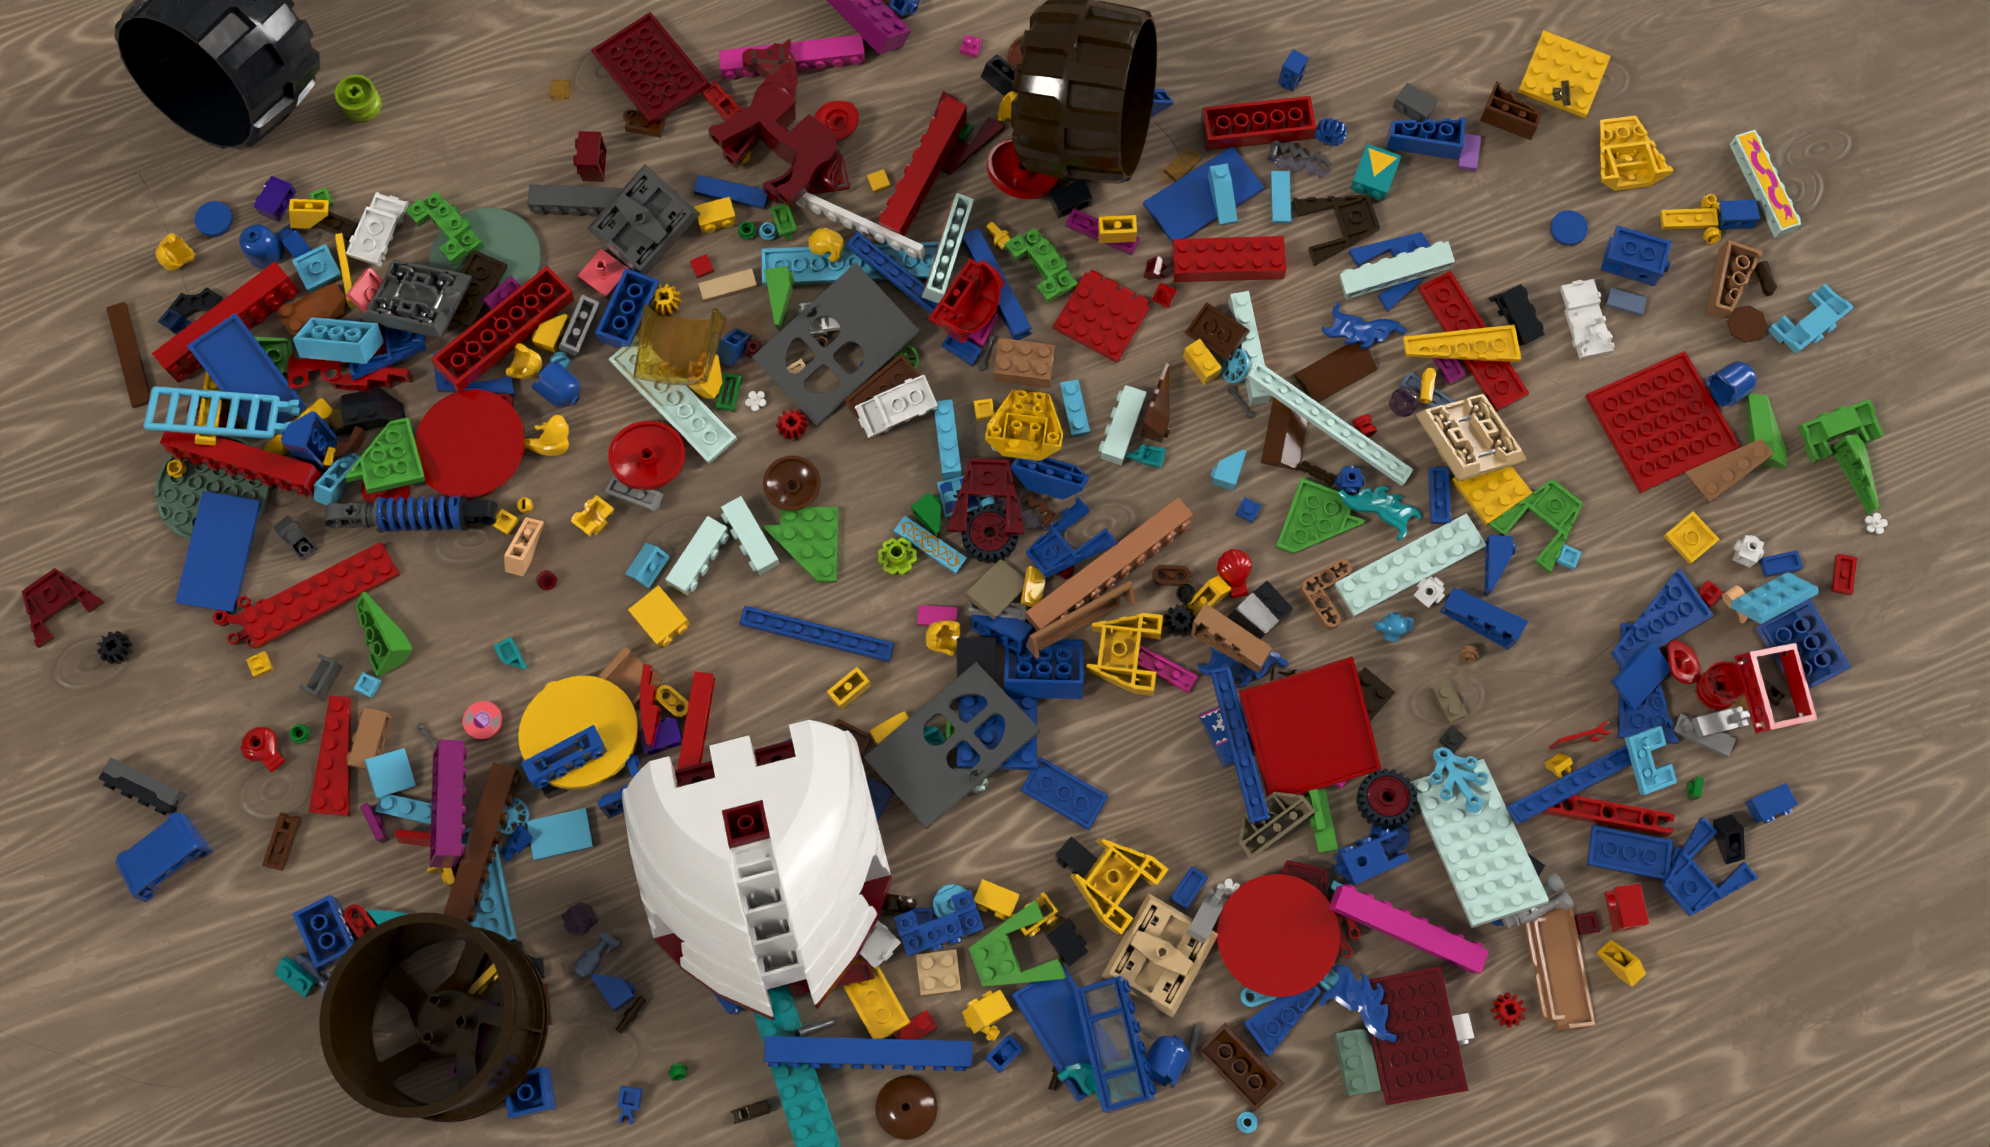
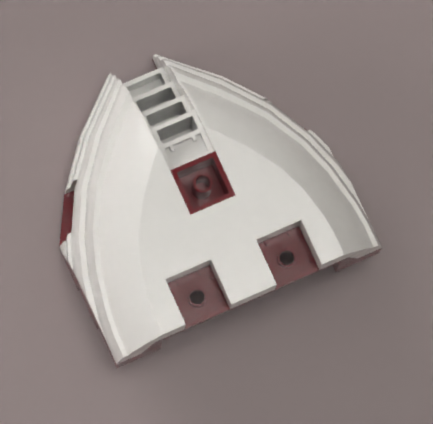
(761, 863)

